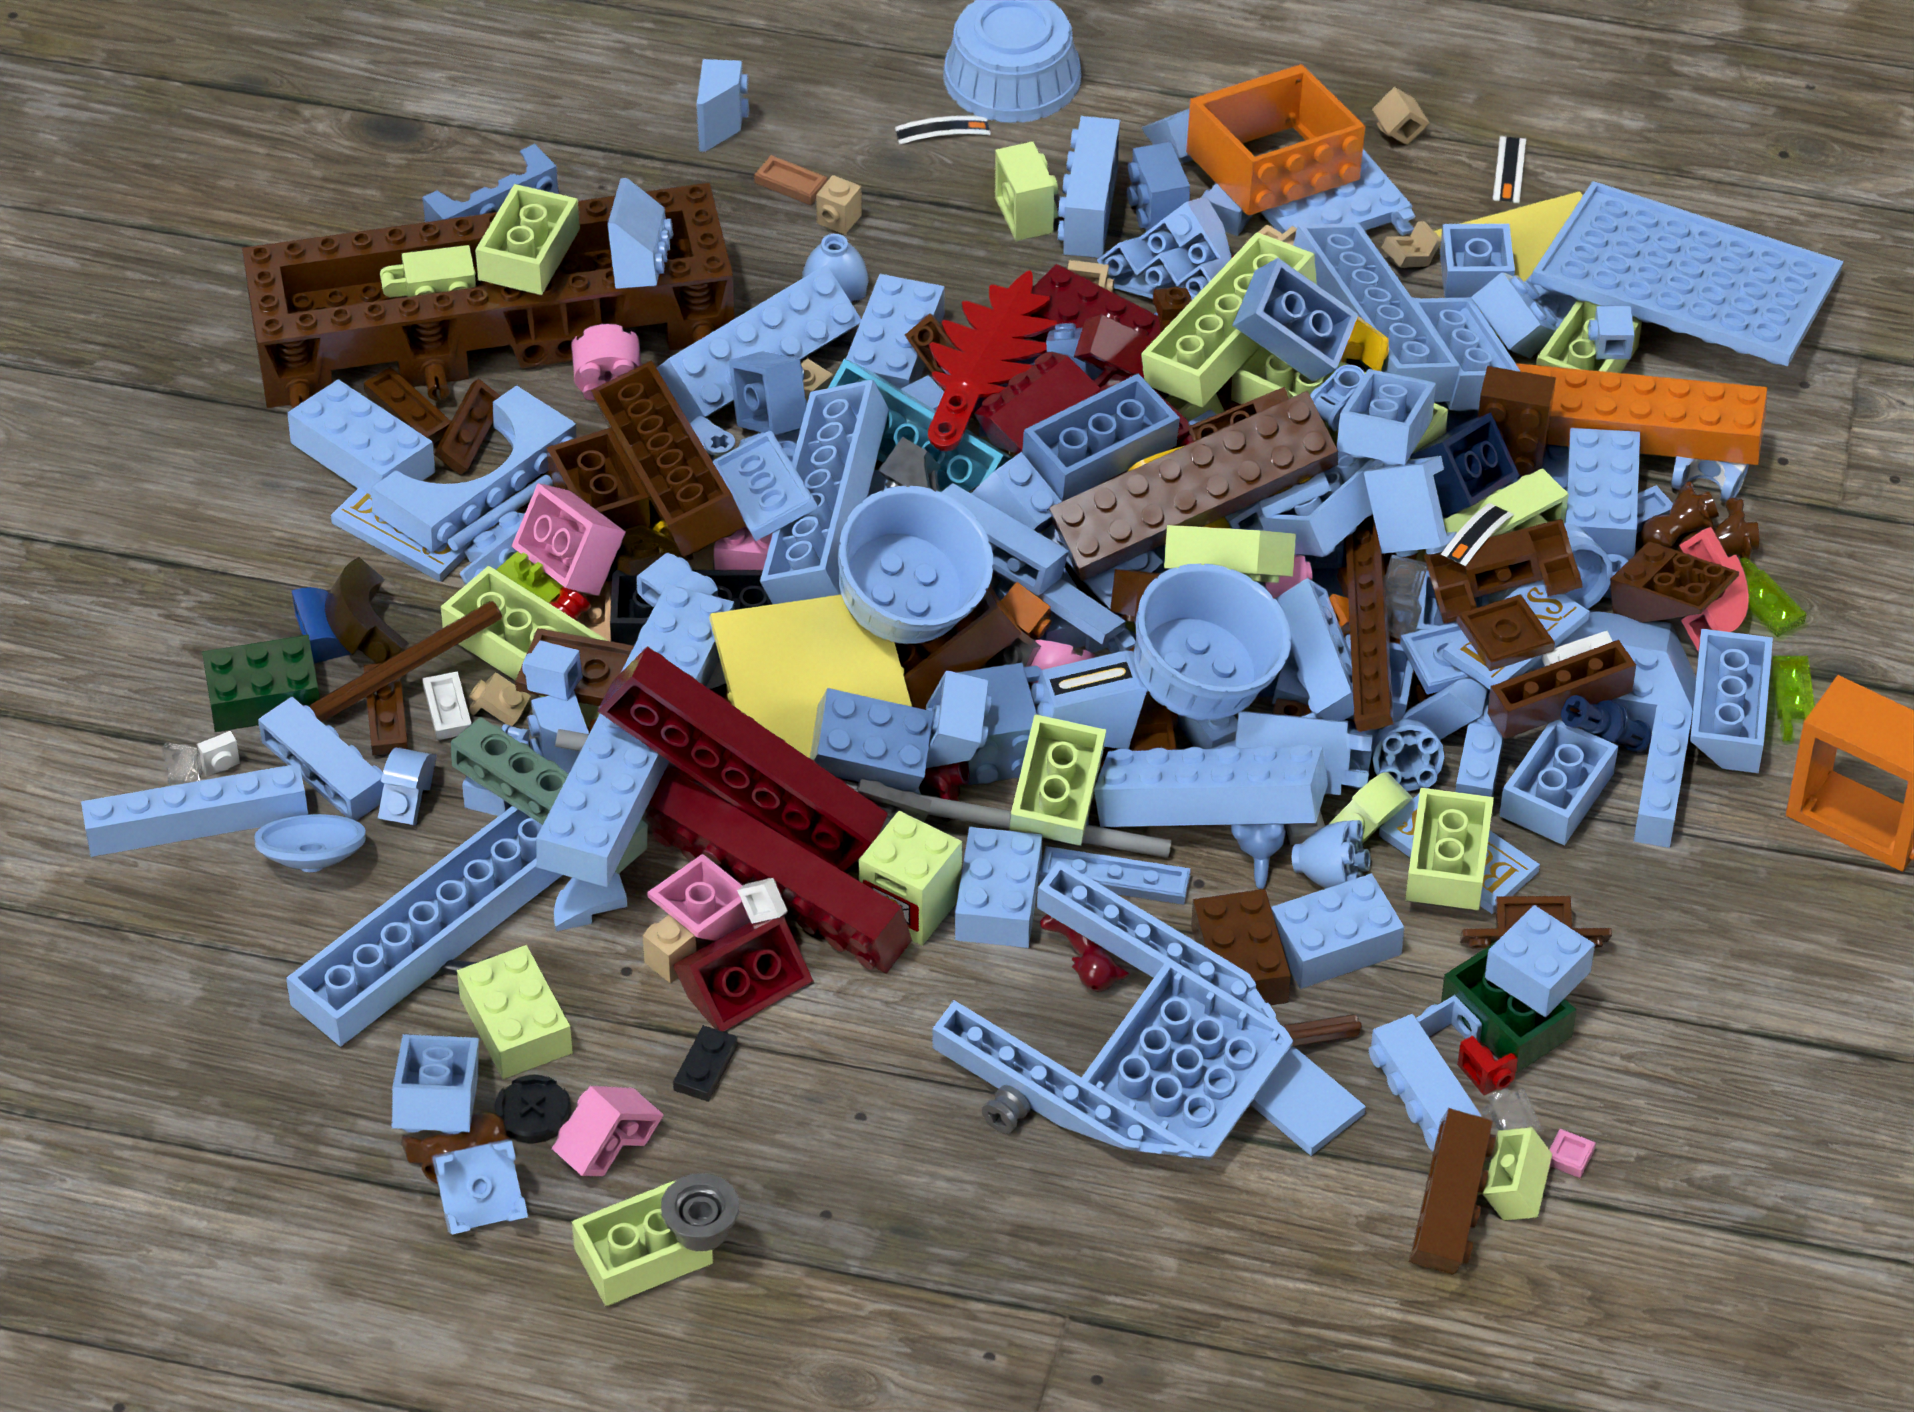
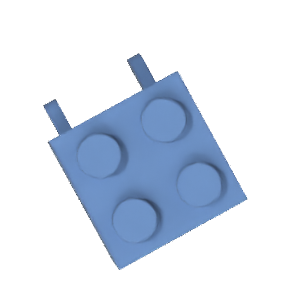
(1007, 722)

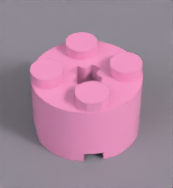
(603, 356)

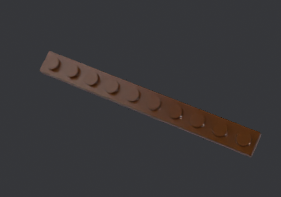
(1368, 629)

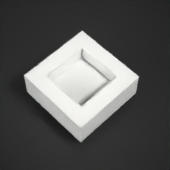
(218, 753)
(762, 900)

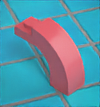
(1731, 605)

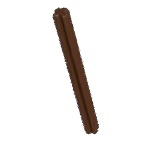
(406, 661)

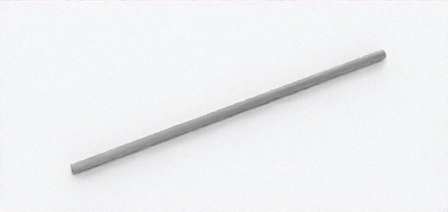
(973, 813)

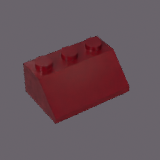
(1032, 397)
(743, 972)

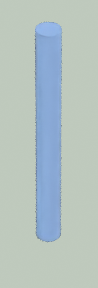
(494, 515)

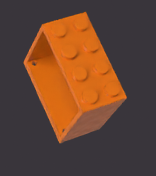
(1263, 107)
(1840, 807)

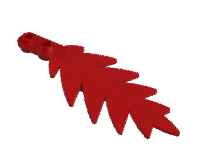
(985, 354)

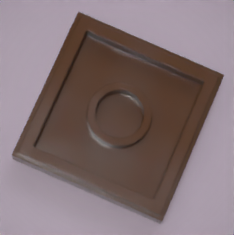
(1505, 632)

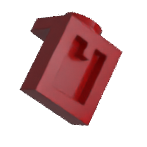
(1482, 1068)

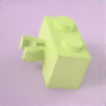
(1517, 1173)

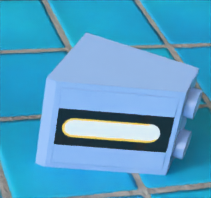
(1094, 693)

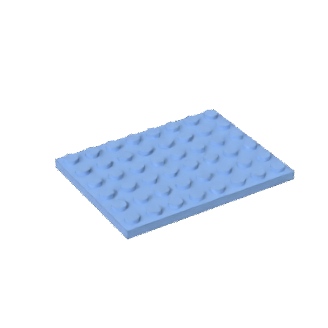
(1688, 273)

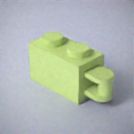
(429, 272)

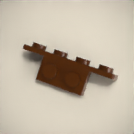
(1512, 908)

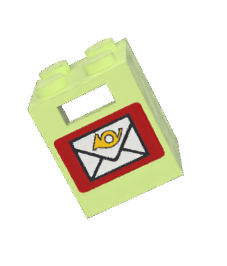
(915, 870)

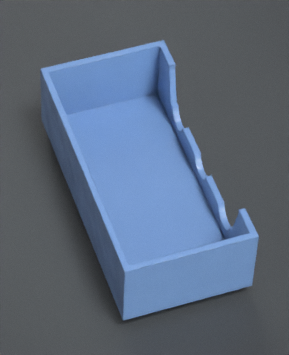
(540, 175)

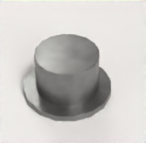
(700, 1210)

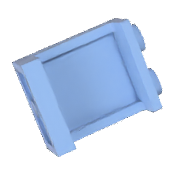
(1407, 507)

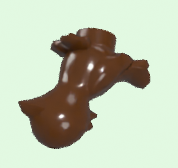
(1687, 515)
(1734, 533)
(484, 1129)

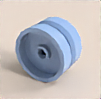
(1592, 565)

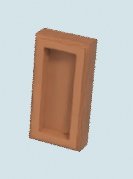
(790, 179)

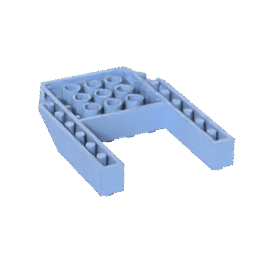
(1659, 697)
(1176, 1063)

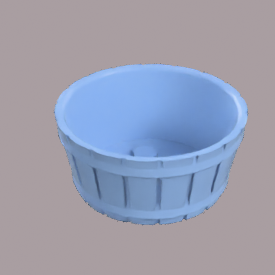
(1012, 60)
(912, 563)
(1208, 640)

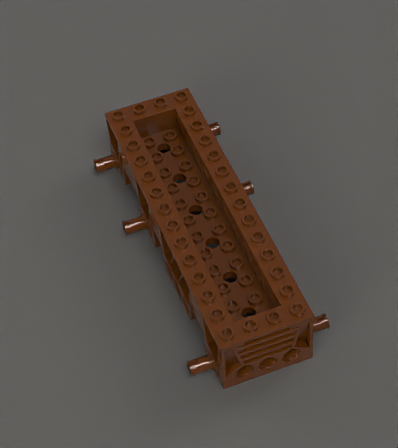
(325, 308)

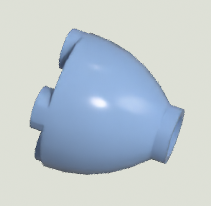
(843, 262)
(1408, 754)
(1332, 854)

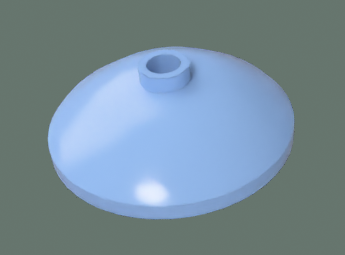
(310, 840)

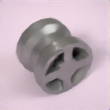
(1006, 1109)

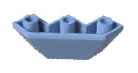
(1176, 252)

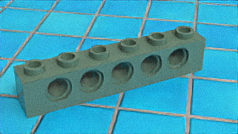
(520, 776)

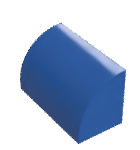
(312, 620)

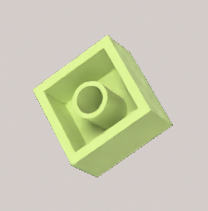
(1025, 190)

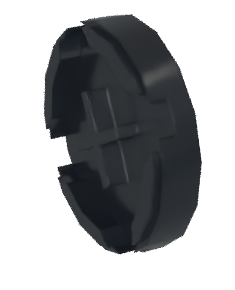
(533, 1108)

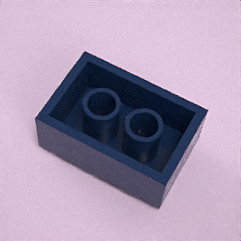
(1473, 463)

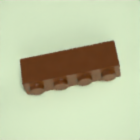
(1541, 694)
(1452, 1190)

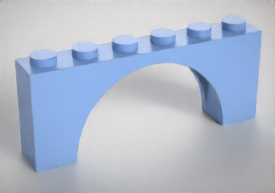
(438, 511)

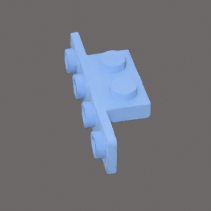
(492, 546)

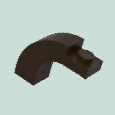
(354, 619)

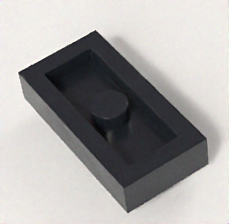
(705, 1063)

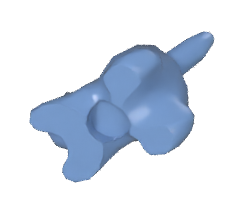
(1261, 843)

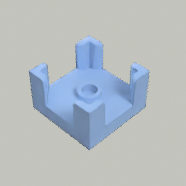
(479, 1186)

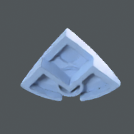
(582, 899)

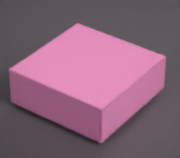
(1571, 1153)

